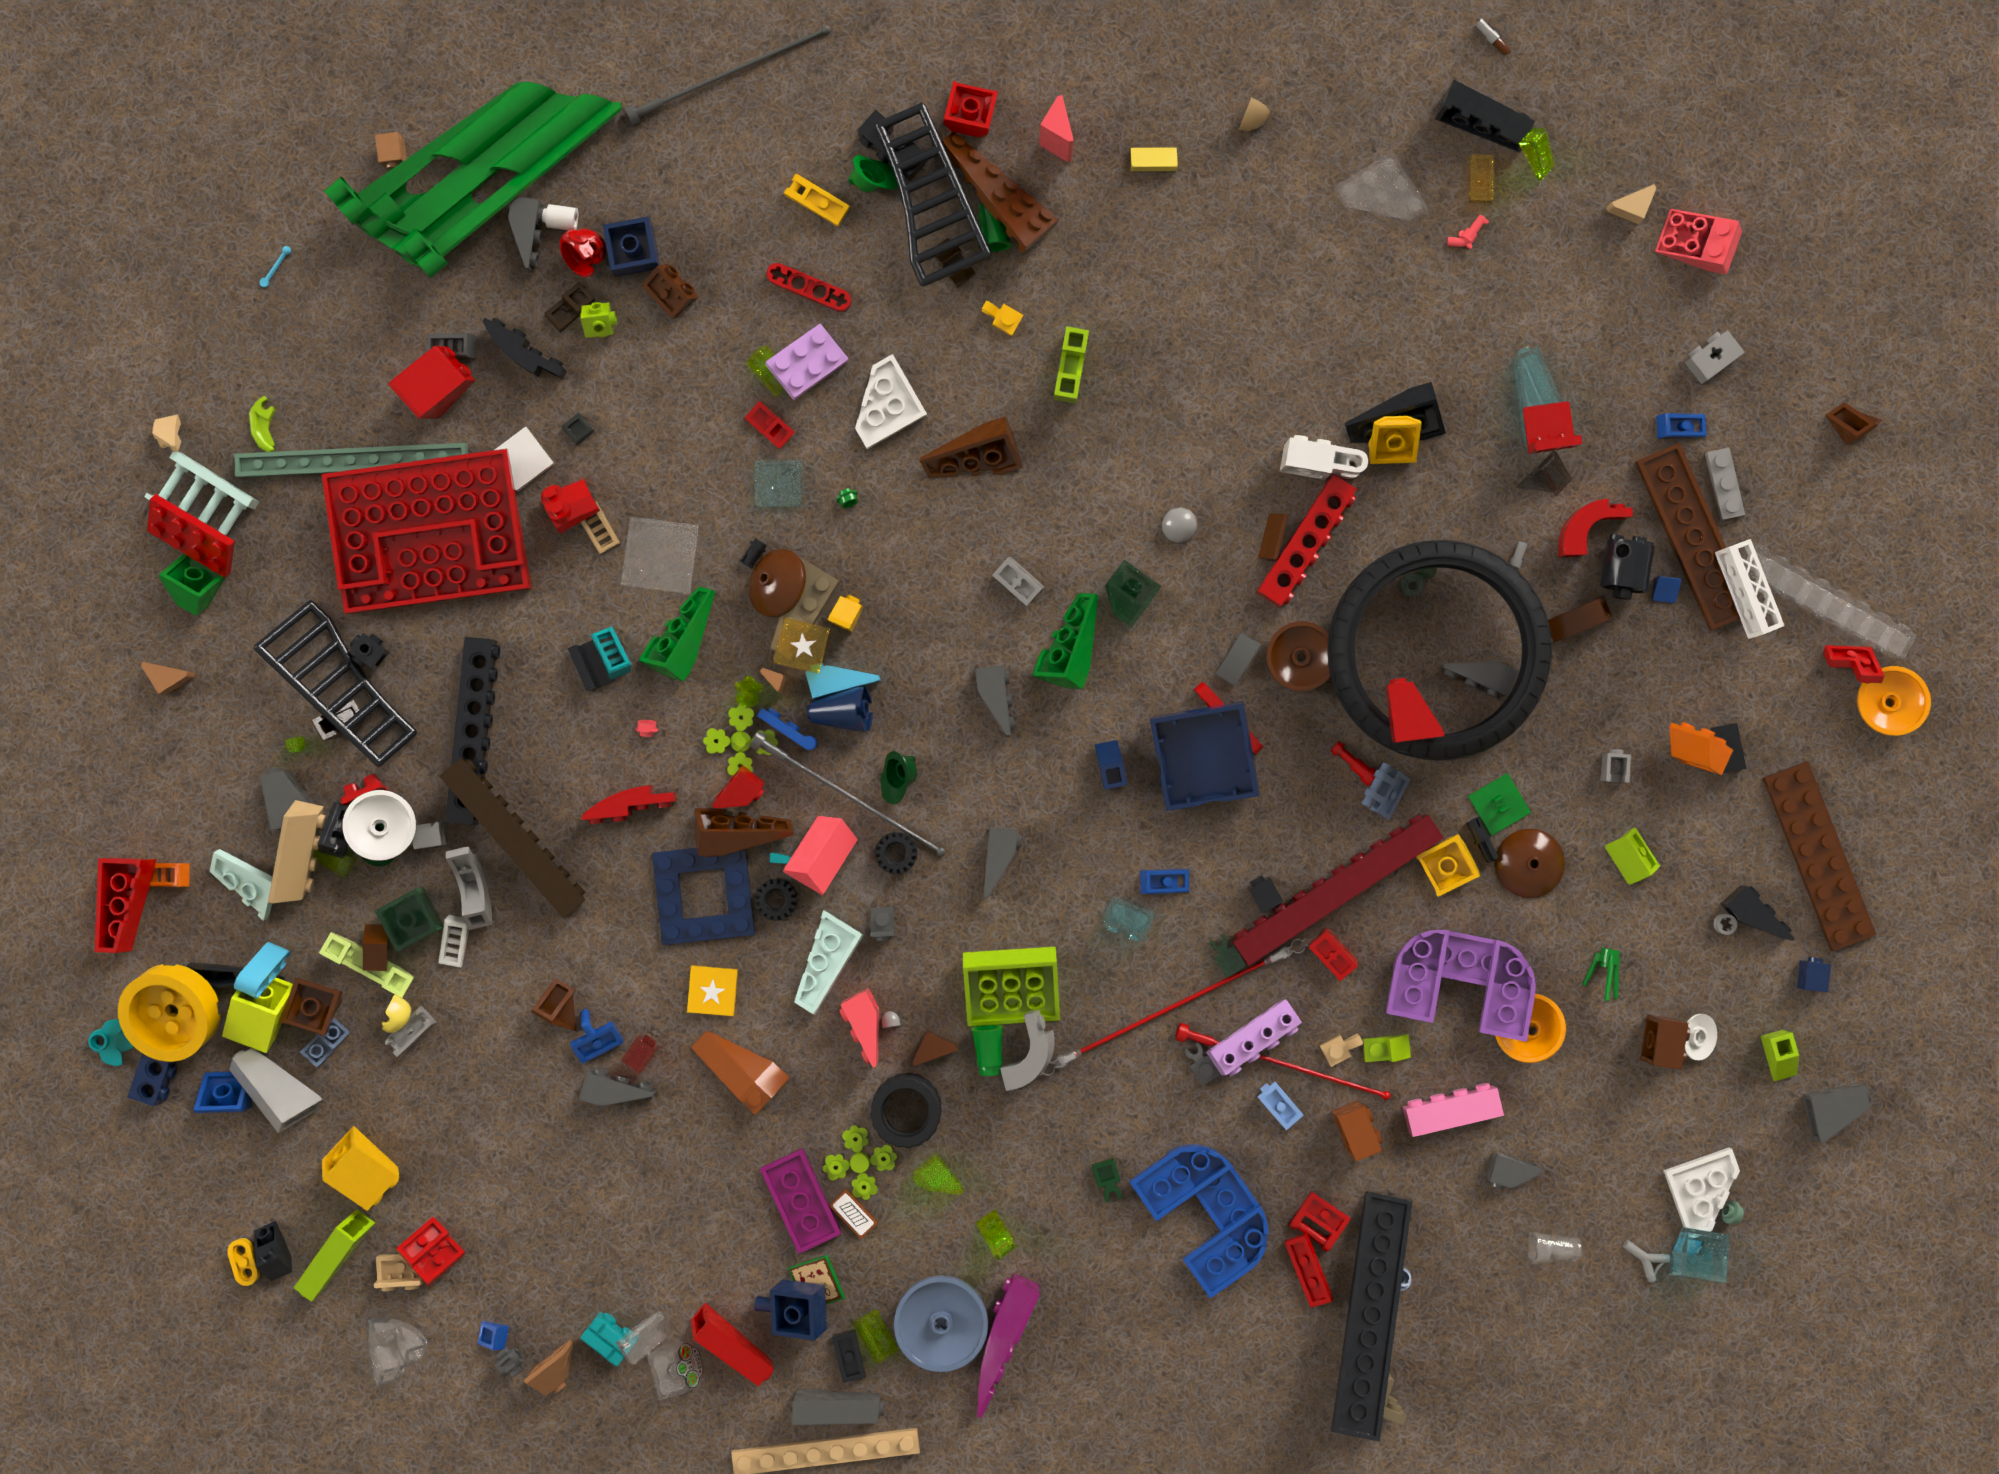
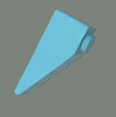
(836, 679)

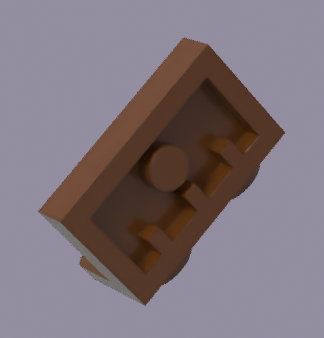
(669, 290)

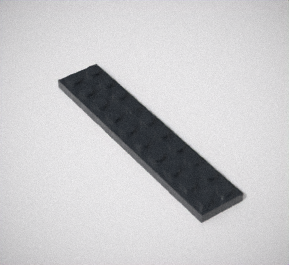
(1371, 1316)

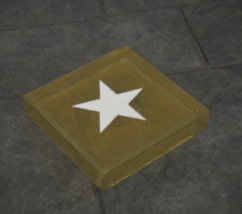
(801, 645)

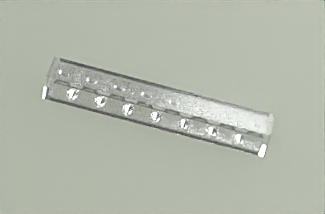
(1833, 605)

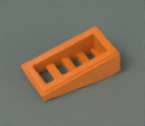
(178, 878)

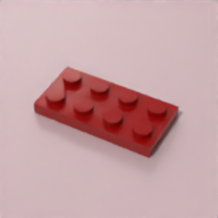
(190, 535)

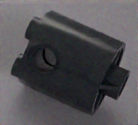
(1627, 566)

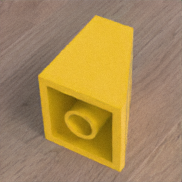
(359, 1169)

